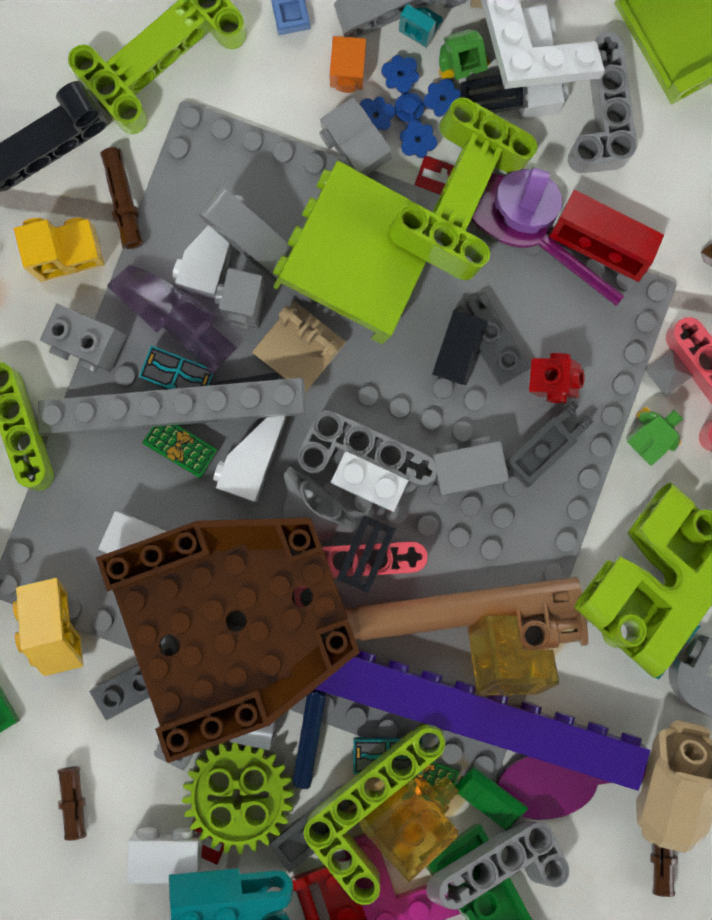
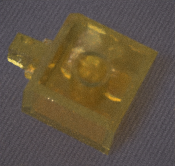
(413, 825)

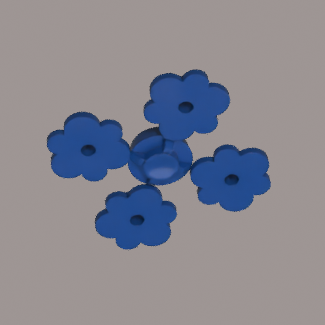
(410, 106)

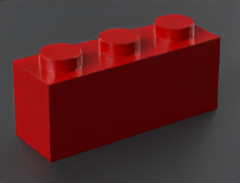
(607, 236)

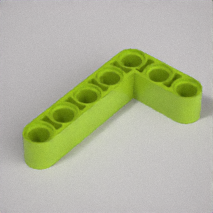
(366, 801)

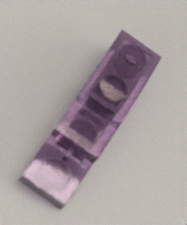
(176, 311)

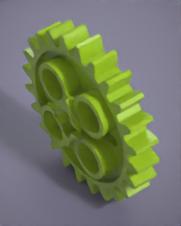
(241, 827)

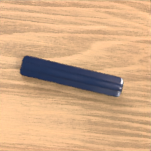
(309, 739)

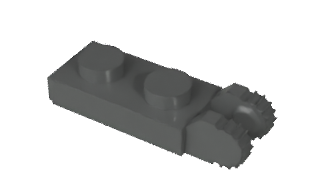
(546, 446)

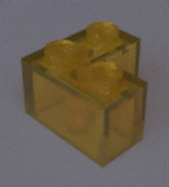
(503, 665)

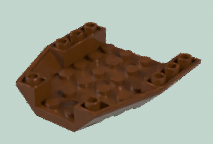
(221, 677)

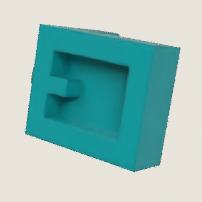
(419, 24)

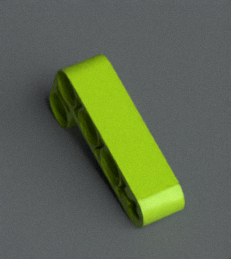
(23, 424)

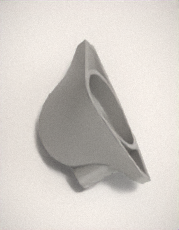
(311, 500)

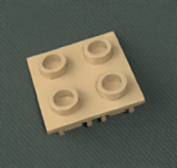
(299, 345)

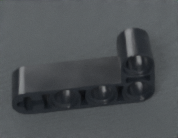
(50, 135)

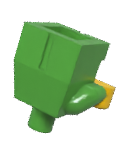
(463, 54)
(655, 434)

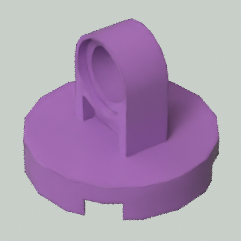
(528, 200)

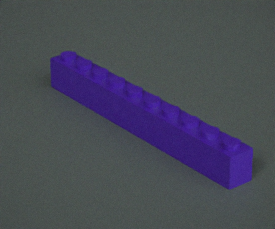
(491, 719)

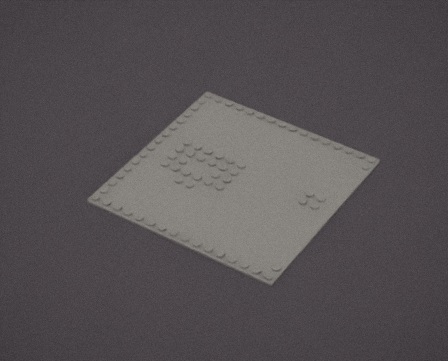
(471, 536)

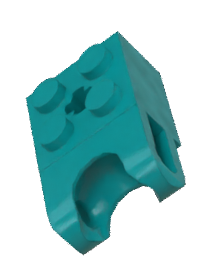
(229, 895)

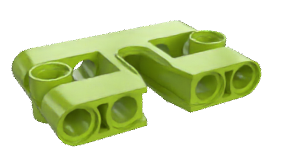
(655, 614)

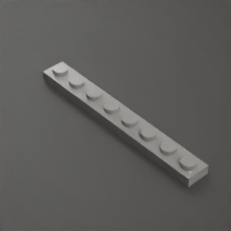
(172, 407)

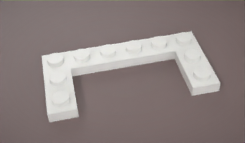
(529, 66)

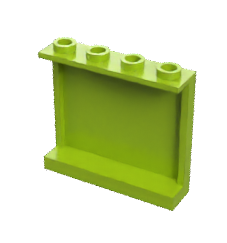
(674, 41)
(347, 254)

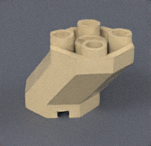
(677, 788)

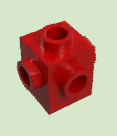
(556, 378)

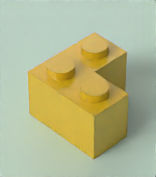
(58, 251)
(45, 628)

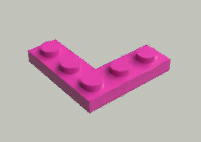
(389, 906)

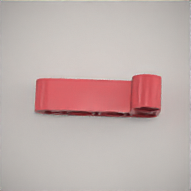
(701, 376)
(403, 566)

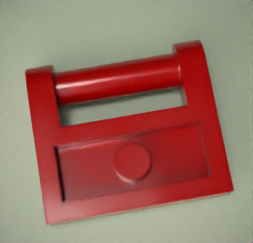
(336, 899)

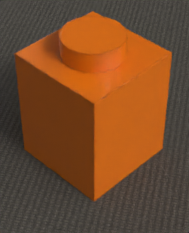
(347, 63)

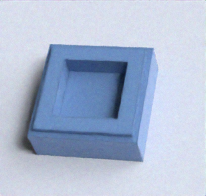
(290, 16)

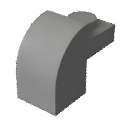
(690, 678)

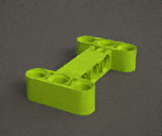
(152, 54)
(485, 144)

